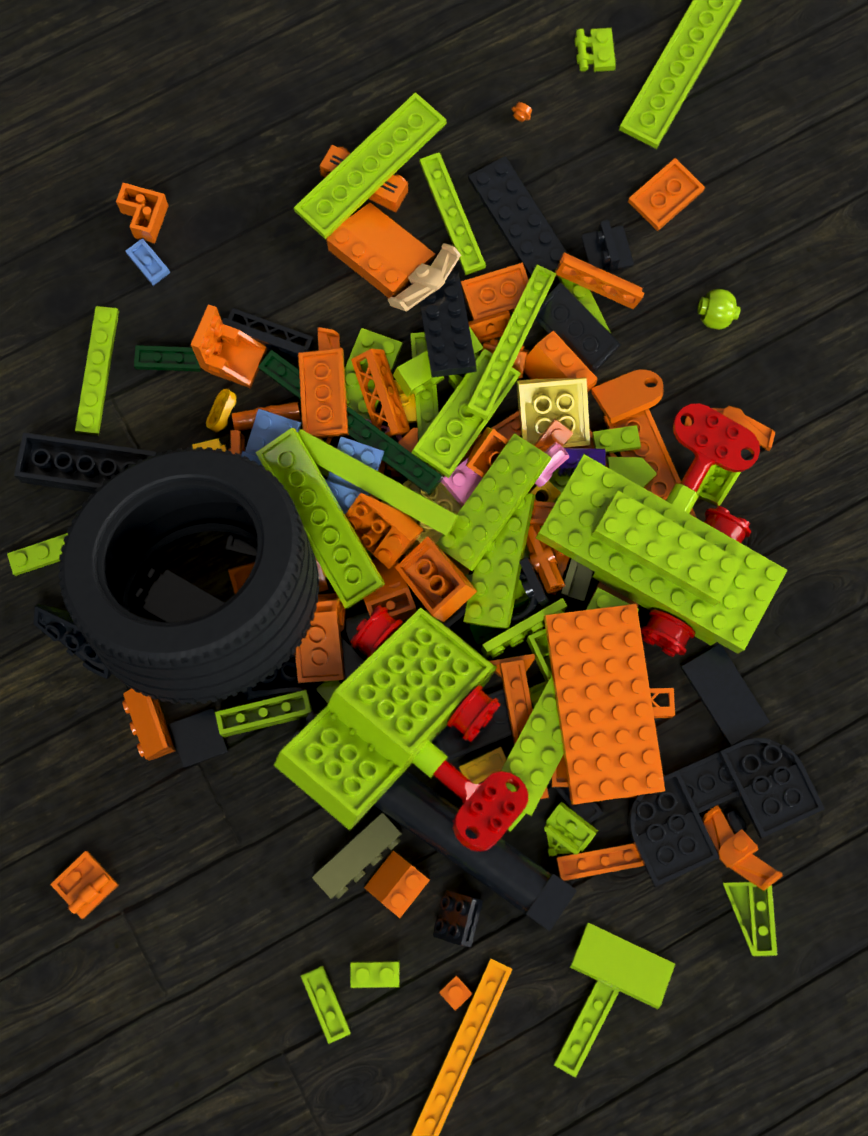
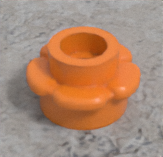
(522, 112)

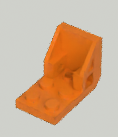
(226, 350)
(321, 650)

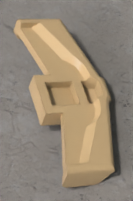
(427, 279)

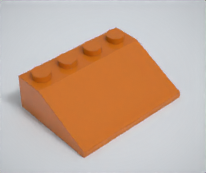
(378, 250)

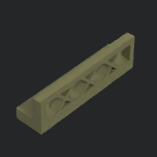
(577, 581)

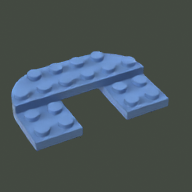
(270, 426)

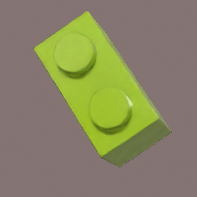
(375, 974)

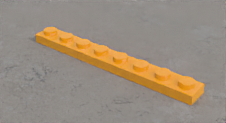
(462, 1050)

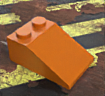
(435, 580)

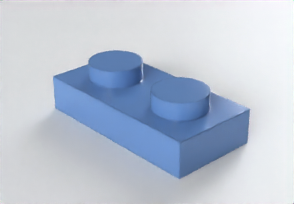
(147, 261)

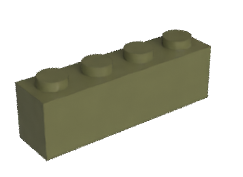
(356, 856)

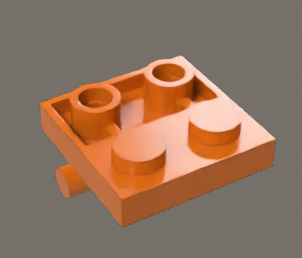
(84, 885)

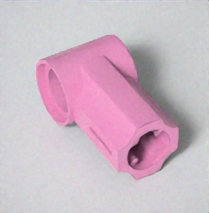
(558, 457)

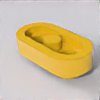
(221, 409)

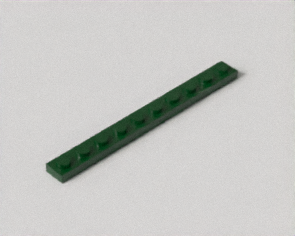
(360, 429)

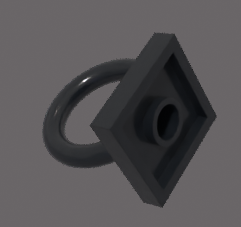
(534, 589)

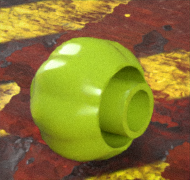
(719, 309)

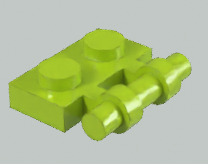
(602, 49)

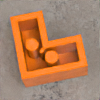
(146, 208)

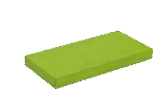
(622, 965)

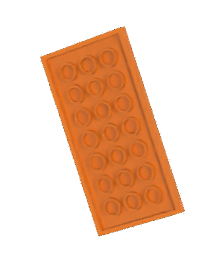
(604, 704)

